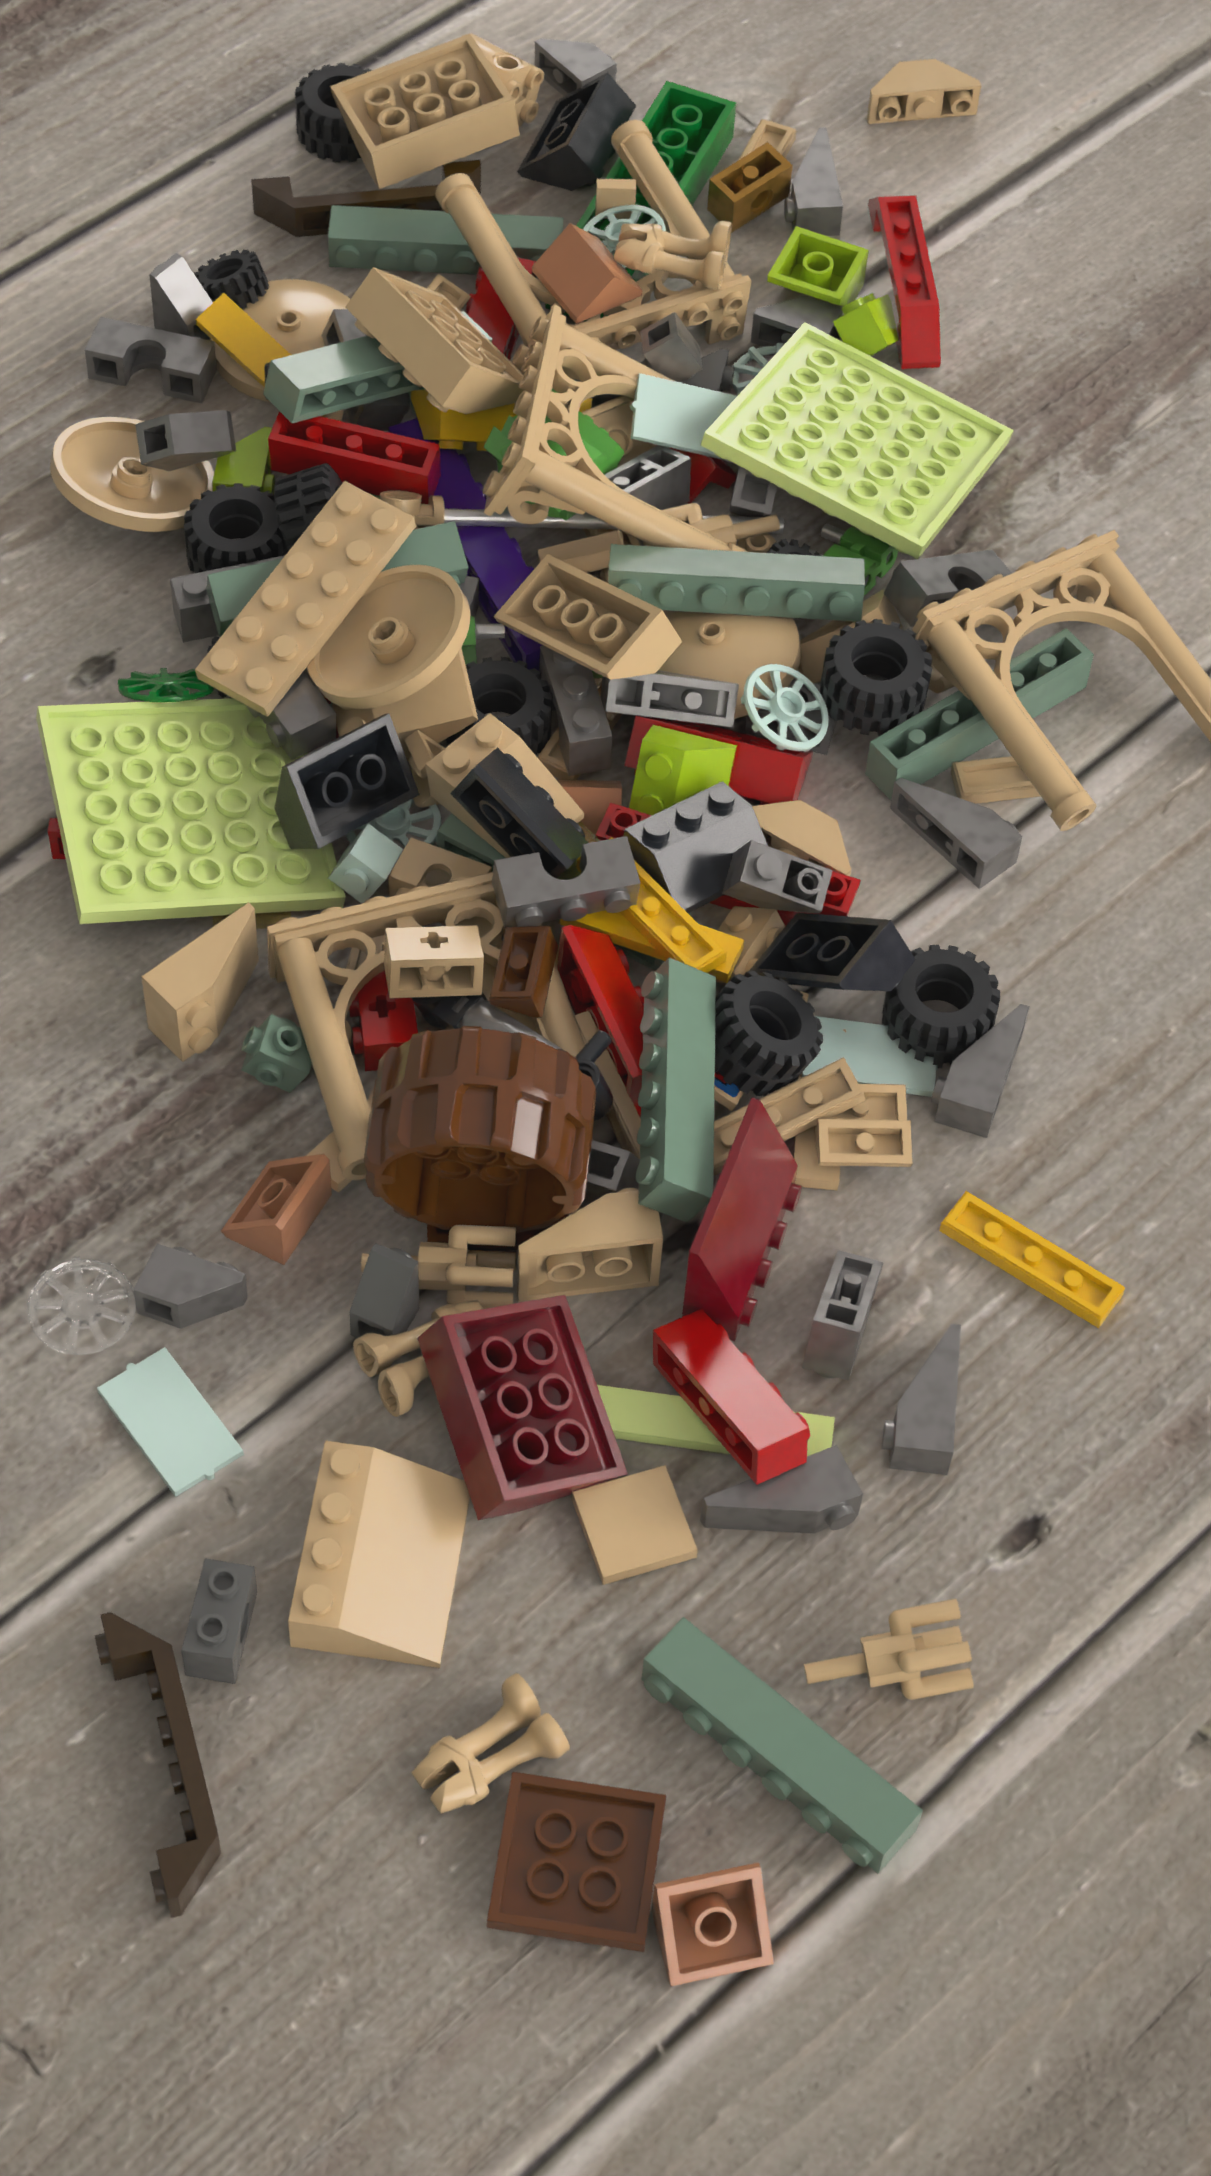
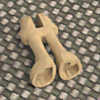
(650, 248)
(397, 1382)
(448, 1755)

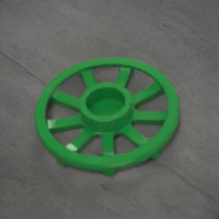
(164, 686)

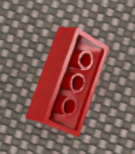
(757, 769)
(599, 983)

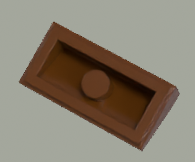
(524, 970)

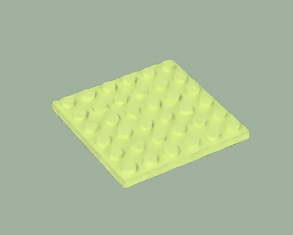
(858, 439)
(175, 812)

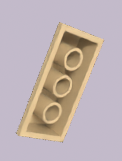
(590, 621)

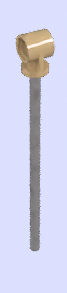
(434, 514)

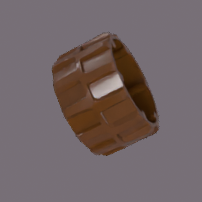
(480, 1130)

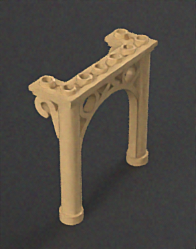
(520, 291)
(574, 481)
(1105, 597)
(295, 960)

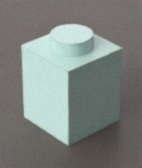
(365, 863)

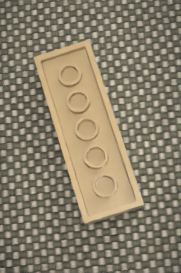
(305, 598)

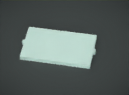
(675, 413)
(873, 1056)
(170, 1421)

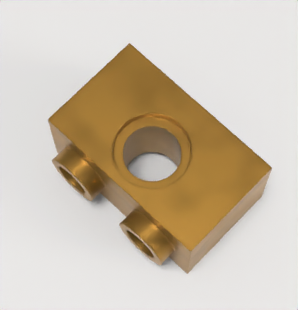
(749, 186)

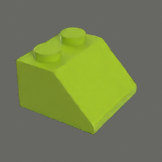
(820, 267)
(677, 767)

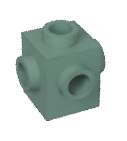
(276, 1053)

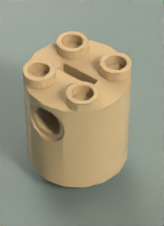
(518, 77)

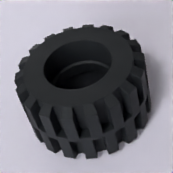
(318, 116)
(302, 497)
(223, 517)
(882, 652)
(515, 691)
(948, 978)
(763, 1033)

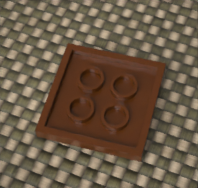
(577, 1861)

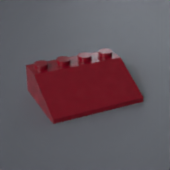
(742, 1224)
(520, 1404)

